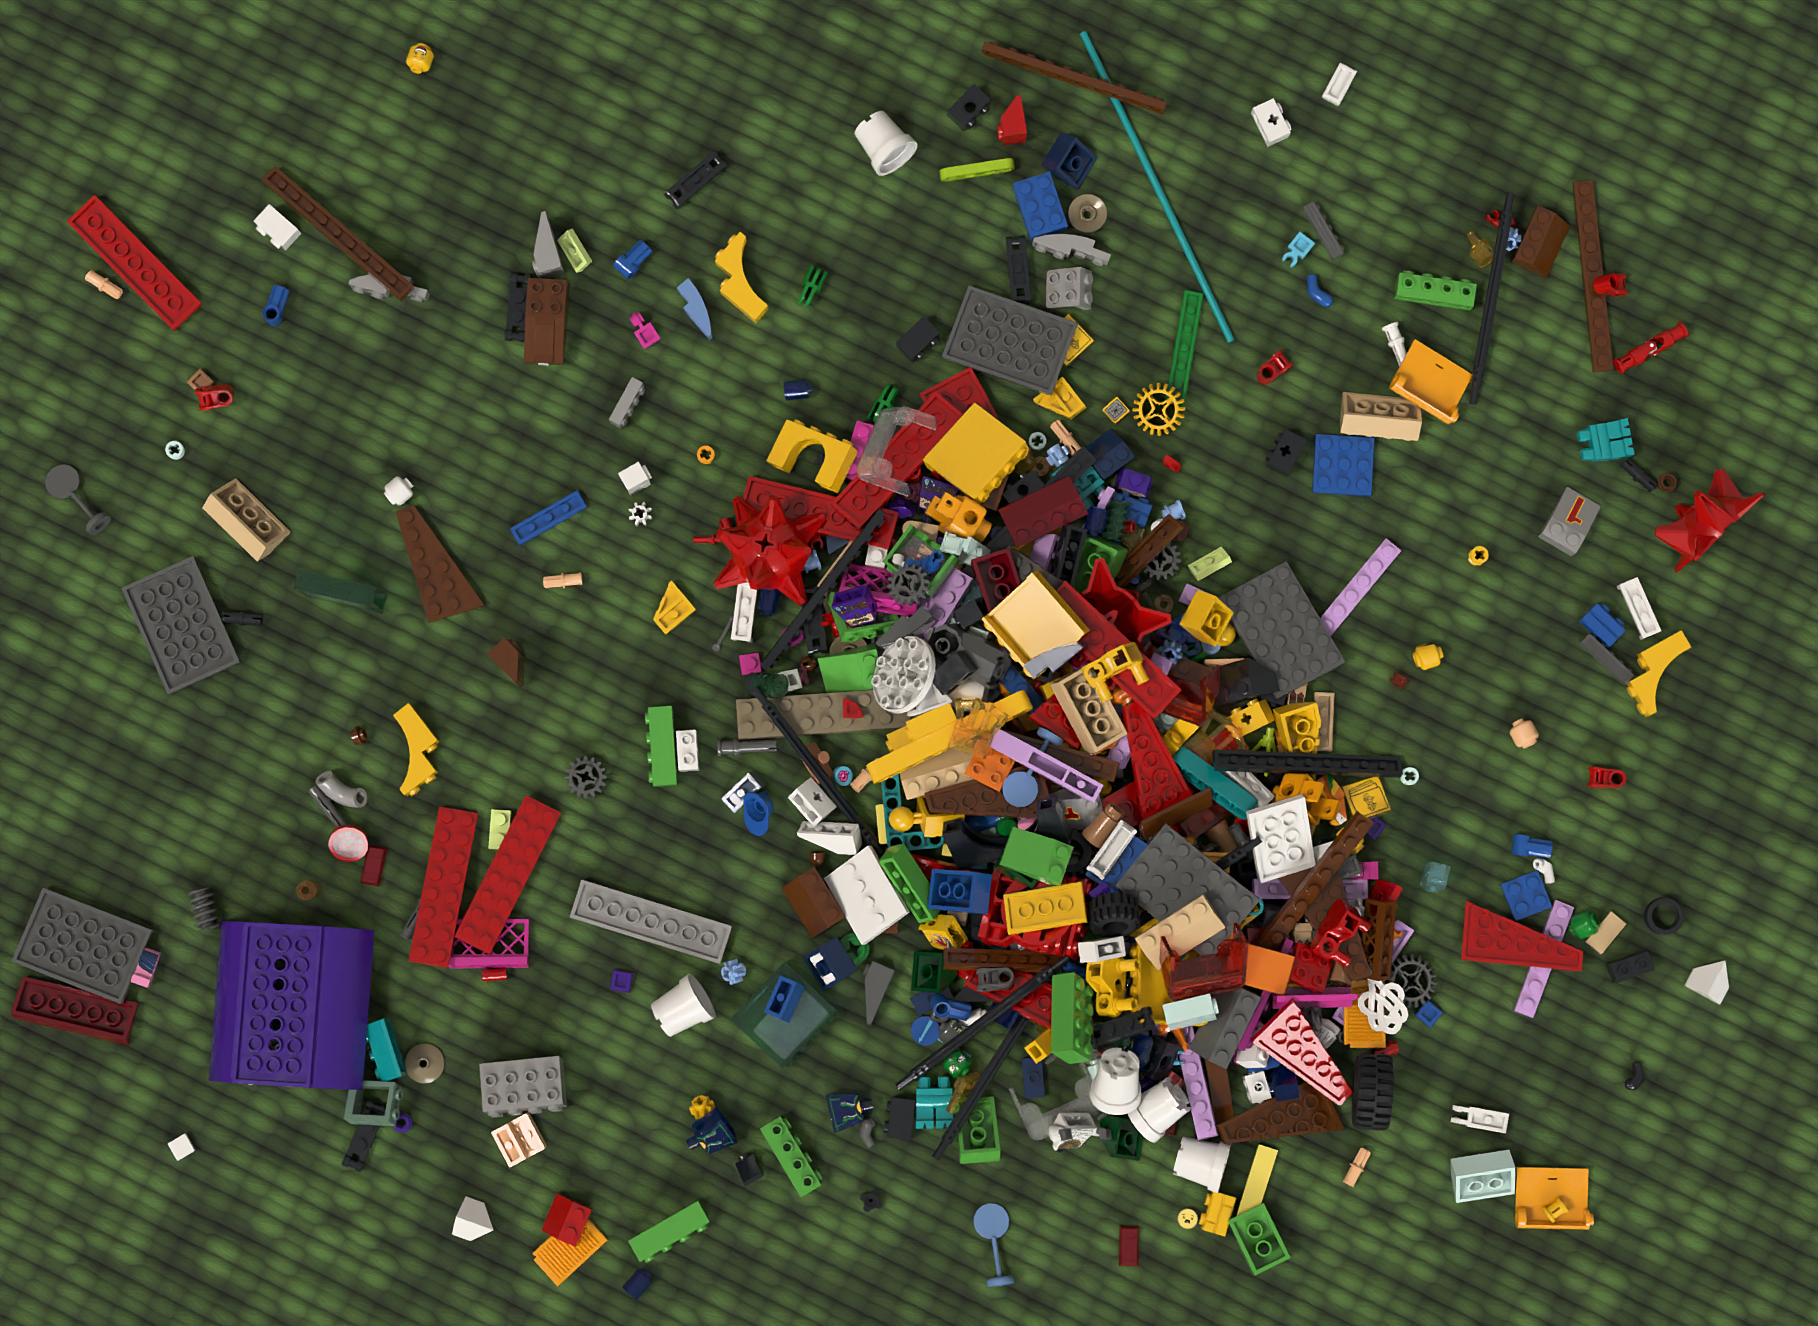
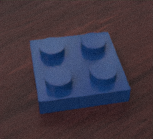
(1526, 895)

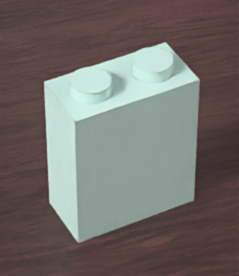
(1190, 1011)

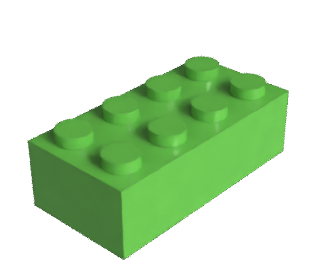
(1071, 1018)

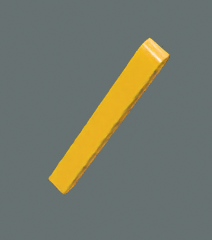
(937, 742)

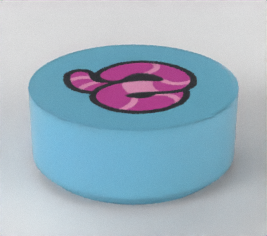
(842, 776)

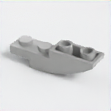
(1063, 244)
(370, 285)

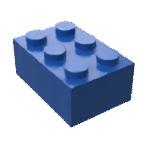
(1039, 206)
(959, 891)

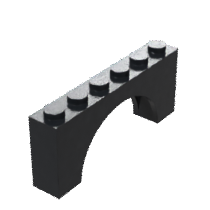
(974, 848)

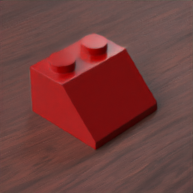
(1012, 124)
(567, 1220)

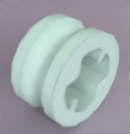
(1033, 436)
(175, 456)
(1408, 770)

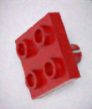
(1309, 969)

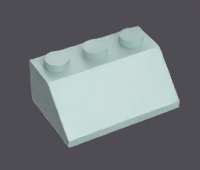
(1483, 1176)

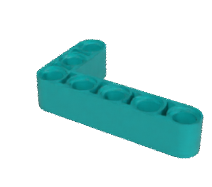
(904, 836)

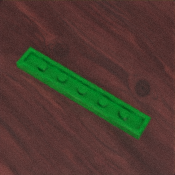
(1185, 344)

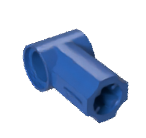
(629, 263)
(276, 303)
(1526, 846)
(951, 1008)

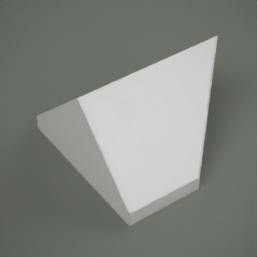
(931, 701)
(1709, 981)
(472, 1220)

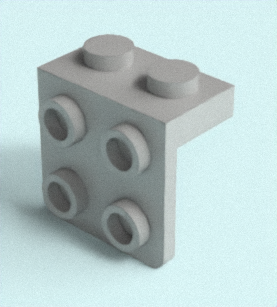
(1069, 288)

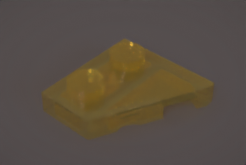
(962, 1089)

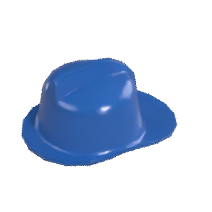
(757, 812)

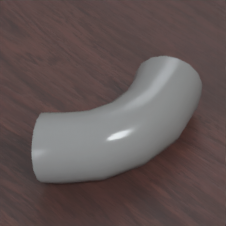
(340, 792)

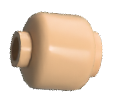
(1524, 733)

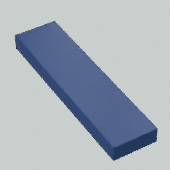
(548, 518)

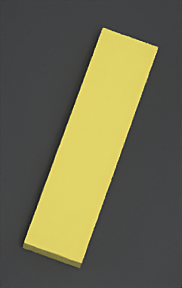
(1257, 1178)

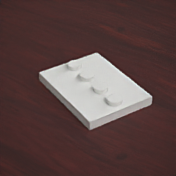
(1284, 838)
(866, 895)

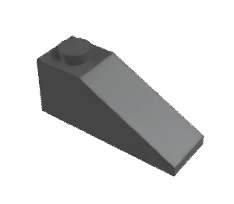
(876, 983)

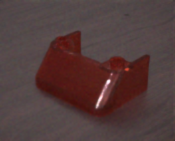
(1194, 700)
(1207, 973)

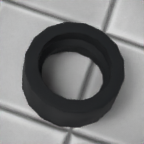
(1679, 916)

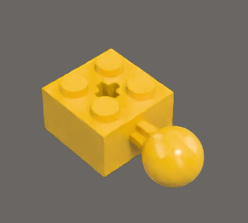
(1209, 620)
(902, 819)

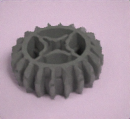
(1416, 973)

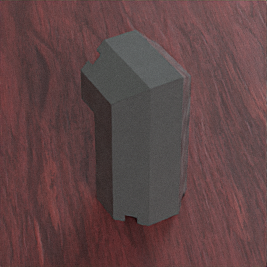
(988, 657)

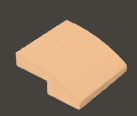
(519, 1139)

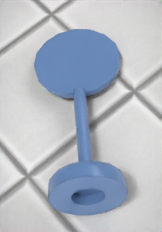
(1020, 787)
(991, 1223)

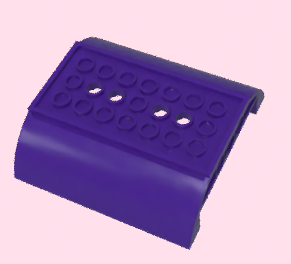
(319, 1007)

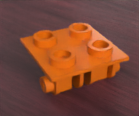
(991, 770)

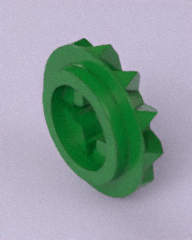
(863, 950)

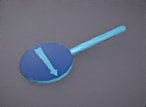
(926, 1031)

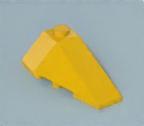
(1299, 727)

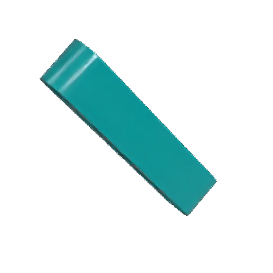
(1222, 788)

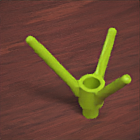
(1267, 741)

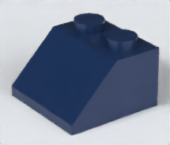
(1069, 160)
(1110, 453)
(830, 963)

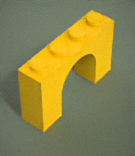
(796, 437)

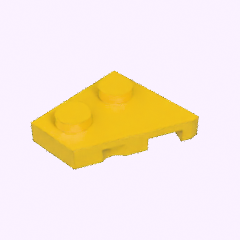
(1063, 400)
(672, 609)

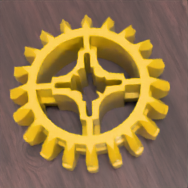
(1145, 419)

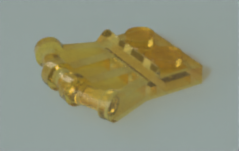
(973, 740)
(1202, 744)

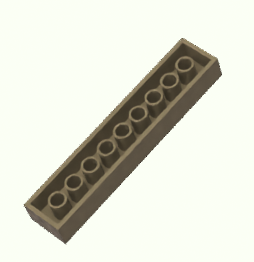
(816, 715)

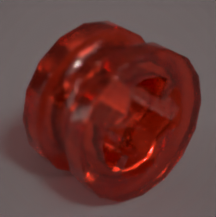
(1398, 680)

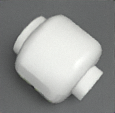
(398, 490)

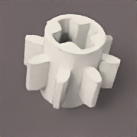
(634, 512)

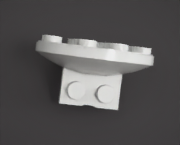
(904, 674)

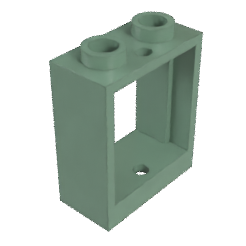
(392, 1112)

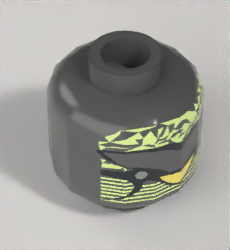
(949, 1030)

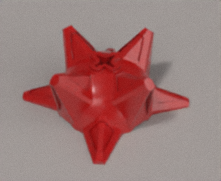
(1705, 519)
(768, 548)
(1120, 609)

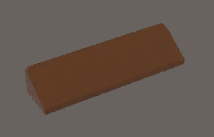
(1176, 813)

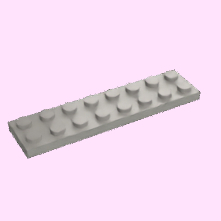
(650, 921)

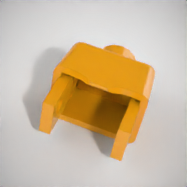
(953, 516)
(1303, 784)

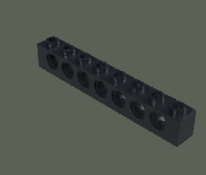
(1065, 567)

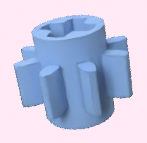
(1513, 239)
(1057, 455)
(733, 971)

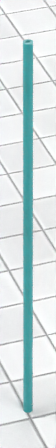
(1160, 193)

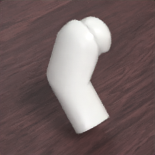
(1546, 868)

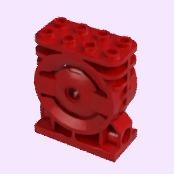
(1057, 942)

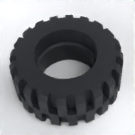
(1372, 1091)

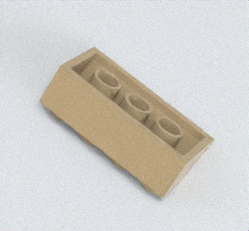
(1379, 416)
(245, 519)
(1092, 720)
(936, 773)
(1182, 929)

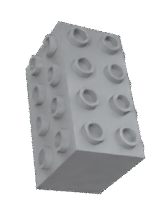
(523, 1086)

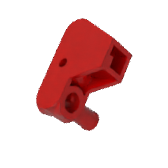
(1339, 925)

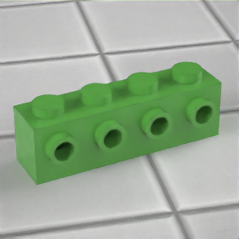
(1435, 290)
(662, 746)
(908, 881)
(791, 1156)
(669, 1231)

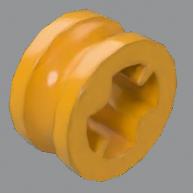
(703, 460)

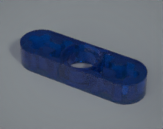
(1191, 639)

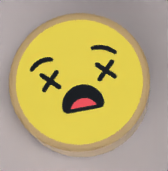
(1187, 1218)

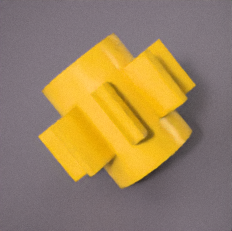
(701, 1106)

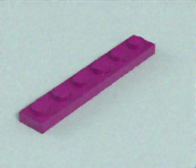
(1254, 1023)

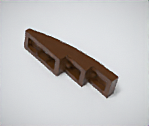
(1219, 1092)

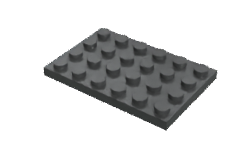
(1010, 340)
(181, 625)
(1282, 629)
(1177, 872)
(82, 945)

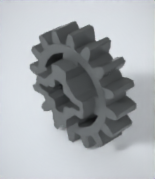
(1169, 560)
(901, 588)
(583, 786)

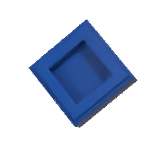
(1428, 1013)

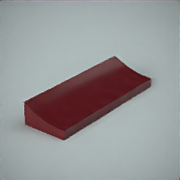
(74, 1010)

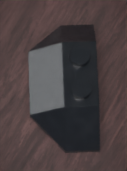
(1243, 682)

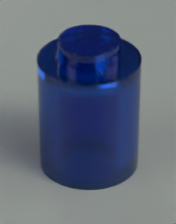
(797, 389)
(1096, 521)
(769, 601)
(638, 1283)

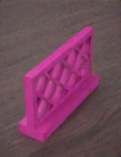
(884, 601)
(494, 960)
(1306, 998)

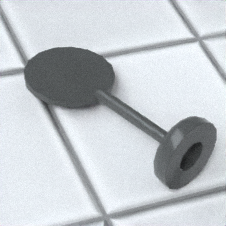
(64, 482)

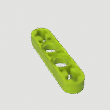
(977, 169)

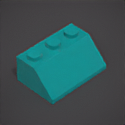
(385, 1050)

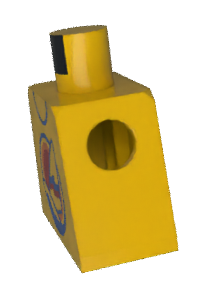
(943, 932)

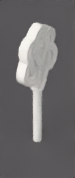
(1383, 1020)

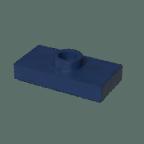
(922, 1000)
(1032, 1078)

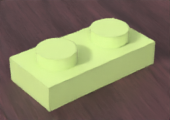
(574, 250)
(1209, 563)
(499, 825)

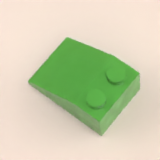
(1094, 549)
(849, 669)
(1036, 856)
(979, 1135)
(1258, 1239)

